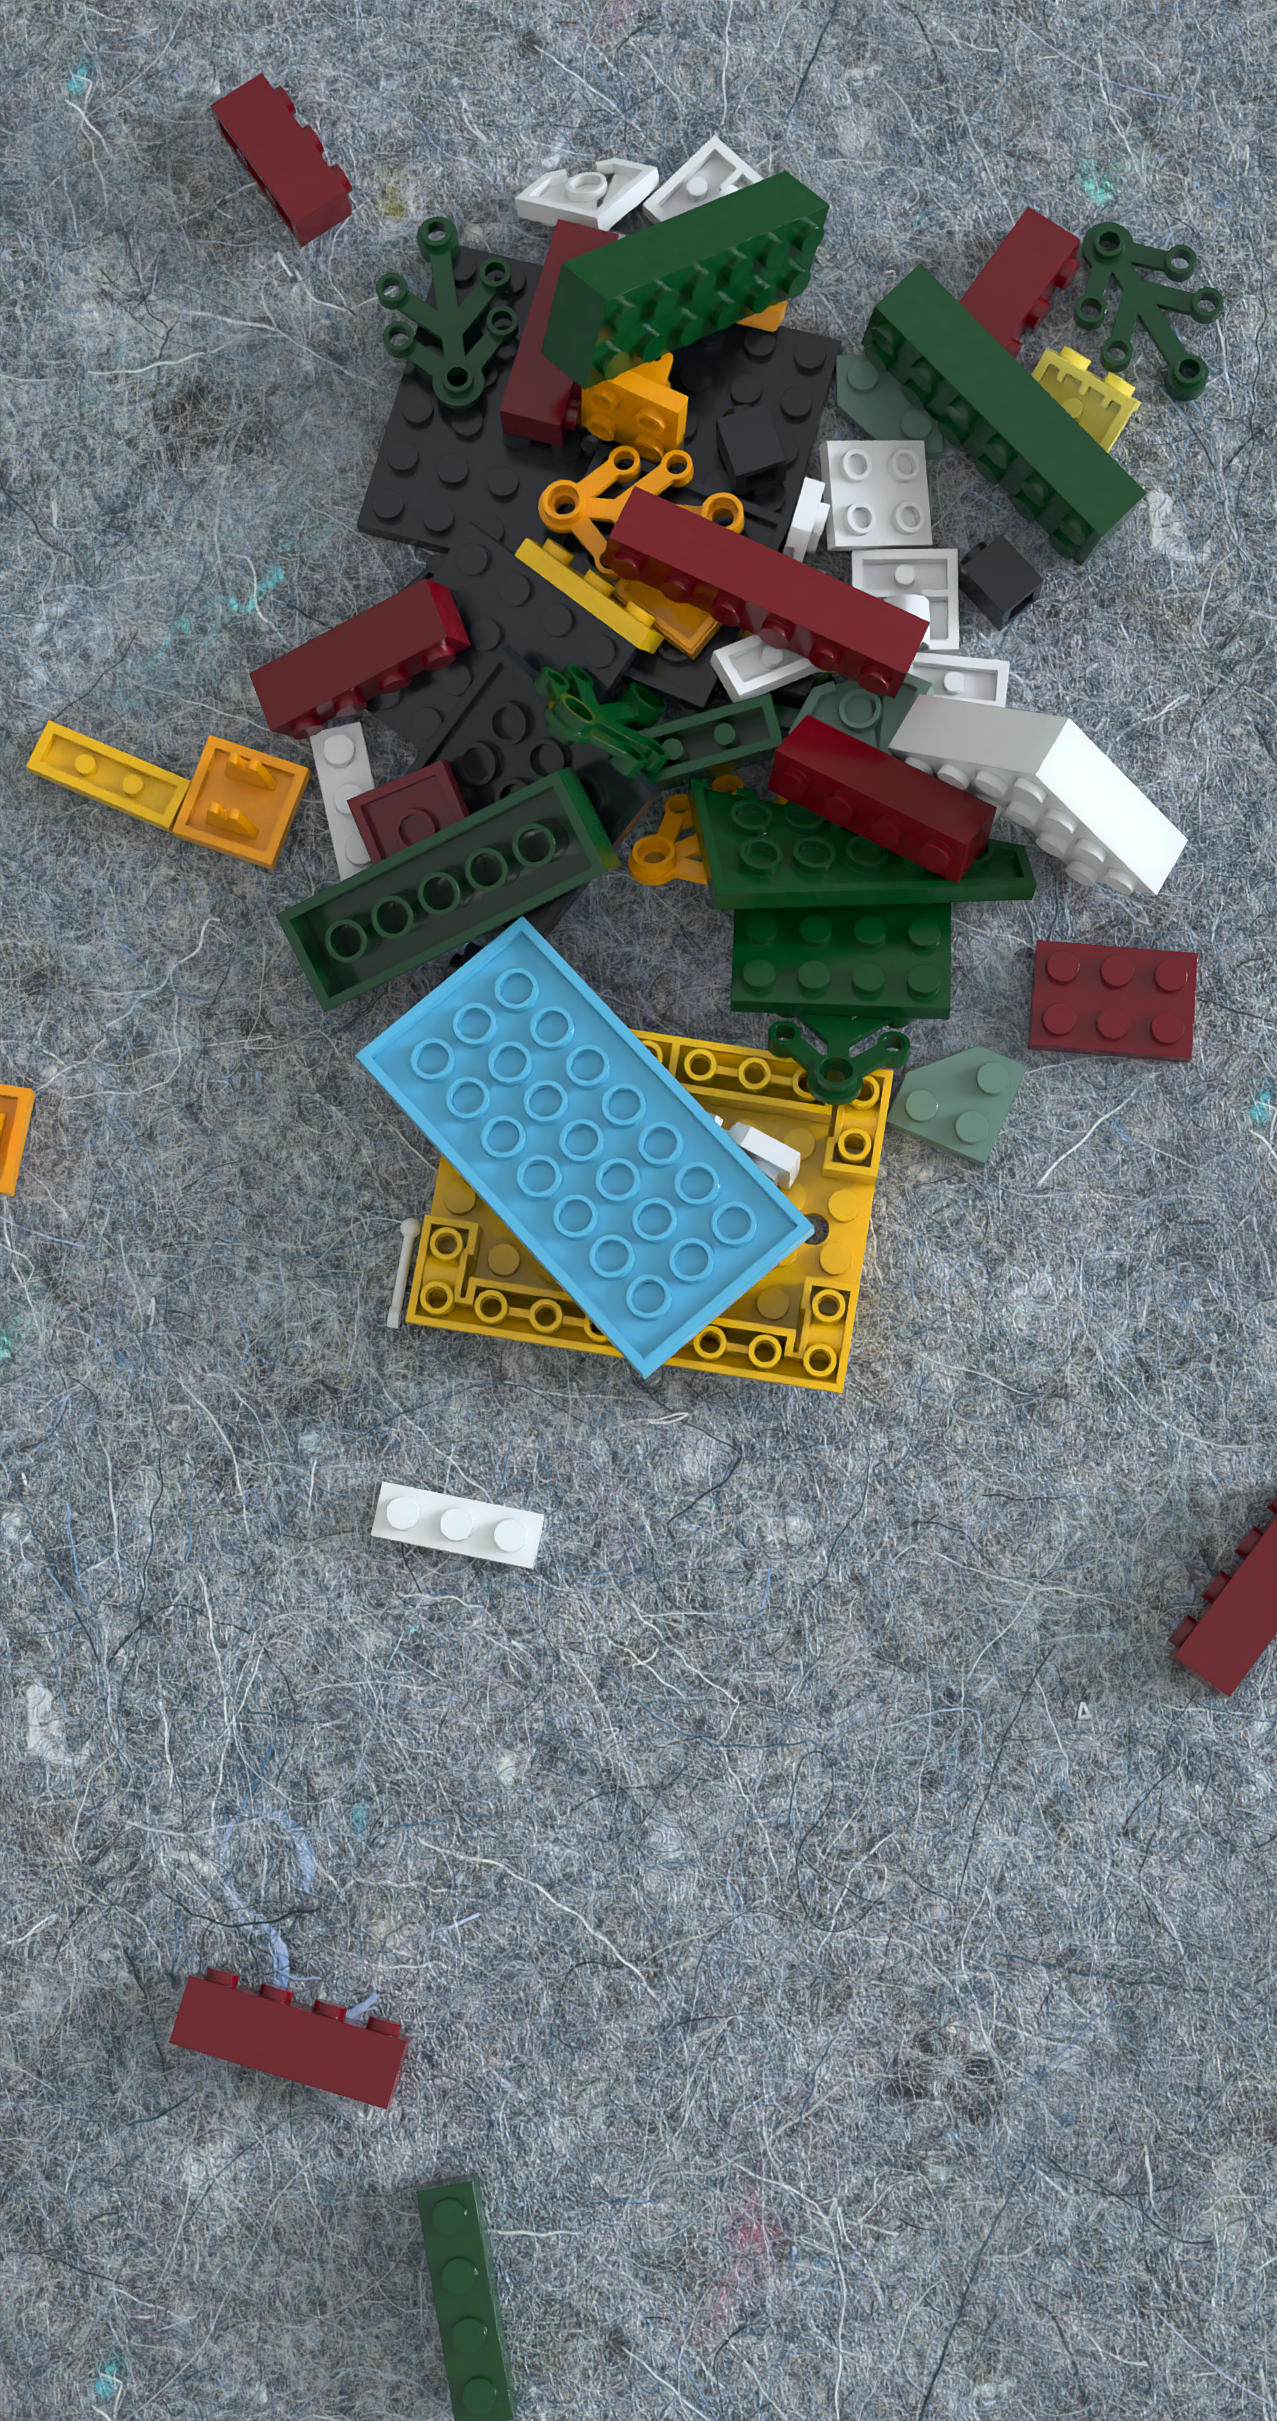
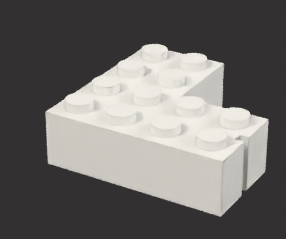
(1049, 781)

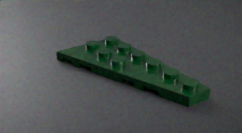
(795, 858)

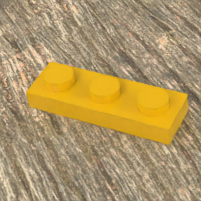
(592, 593)
(108, 776)

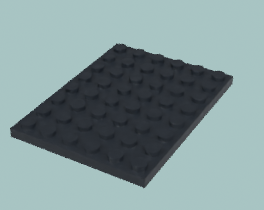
(461, 468)

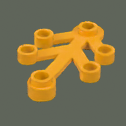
(590, 508)
(660, 857)

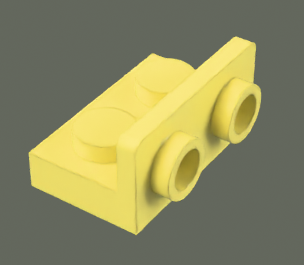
(1094, 403)

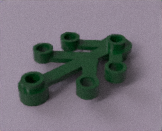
(1144, 301)
(449, 321)
(577, 718)
(836, 1076)

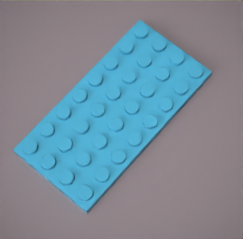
(585, 1146)

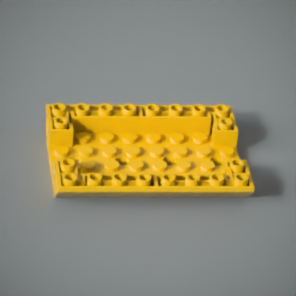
(785, 1327)

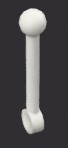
(410, 1229)

